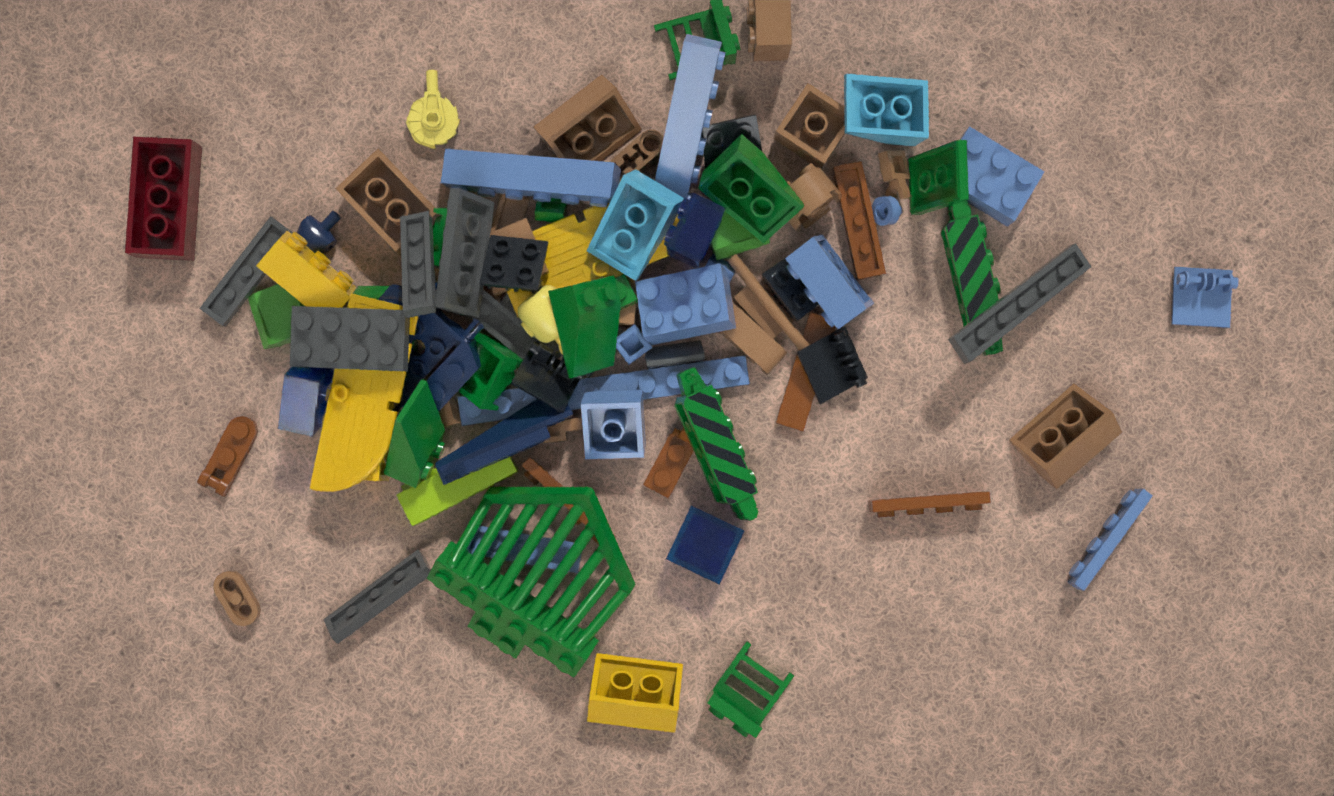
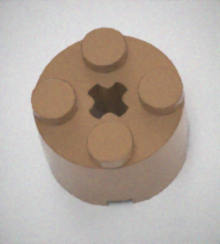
(816, 193)

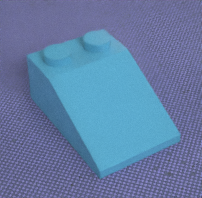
(886, 109)
(634, 223)

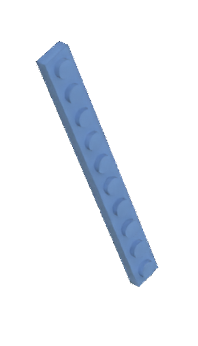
(653, 382)

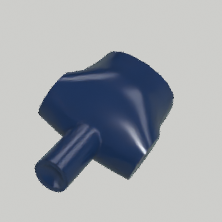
(318, 233)

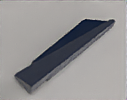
(509, 437)

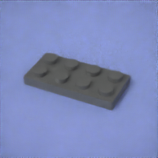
(464, 253)
(349, 338)

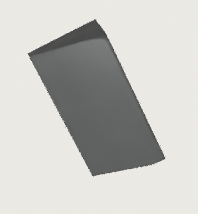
(675, 354)

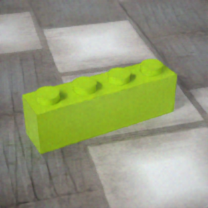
(433, 497)

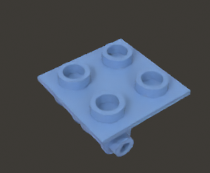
(1202, 297)

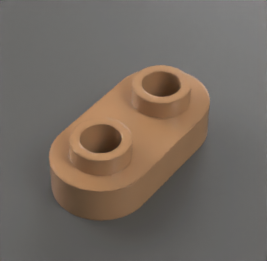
(234, 600)

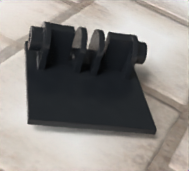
(724, 133)
(514, 263)
(788, 290)
(832, 365)
(545, 377)

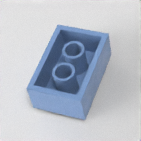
(998, 178)
(685, 304)

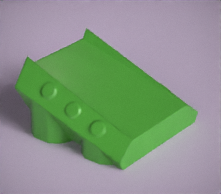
(733, 239)
(273, 315)

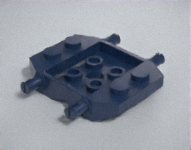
(439, 337)

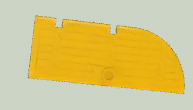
(567, 253)
(358, 417)

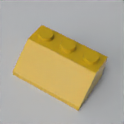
(635, 692)

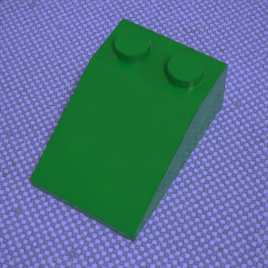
(750, 189)
(587, 324)
(415, 438)

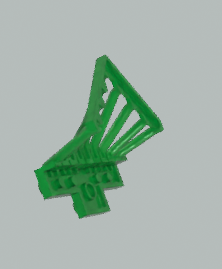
(509, 613)

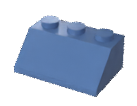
(828, 281)

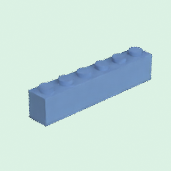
(689, 114)
(531, 176)

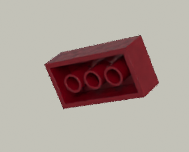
(163, 198)

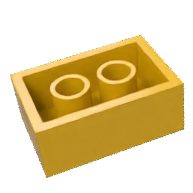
(306, 273)

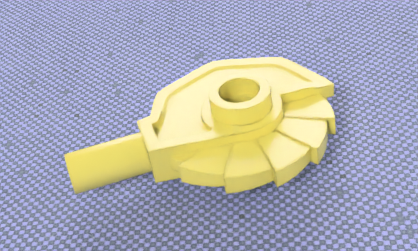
(432, 118)

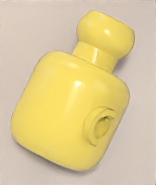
(539, 318)

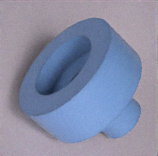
(886, 210)

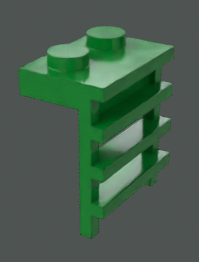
(714, 26)
(729, 703)

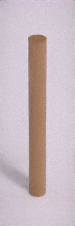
(766, 300)

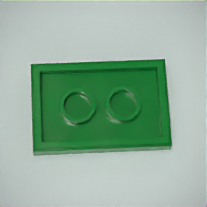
(938, 177)

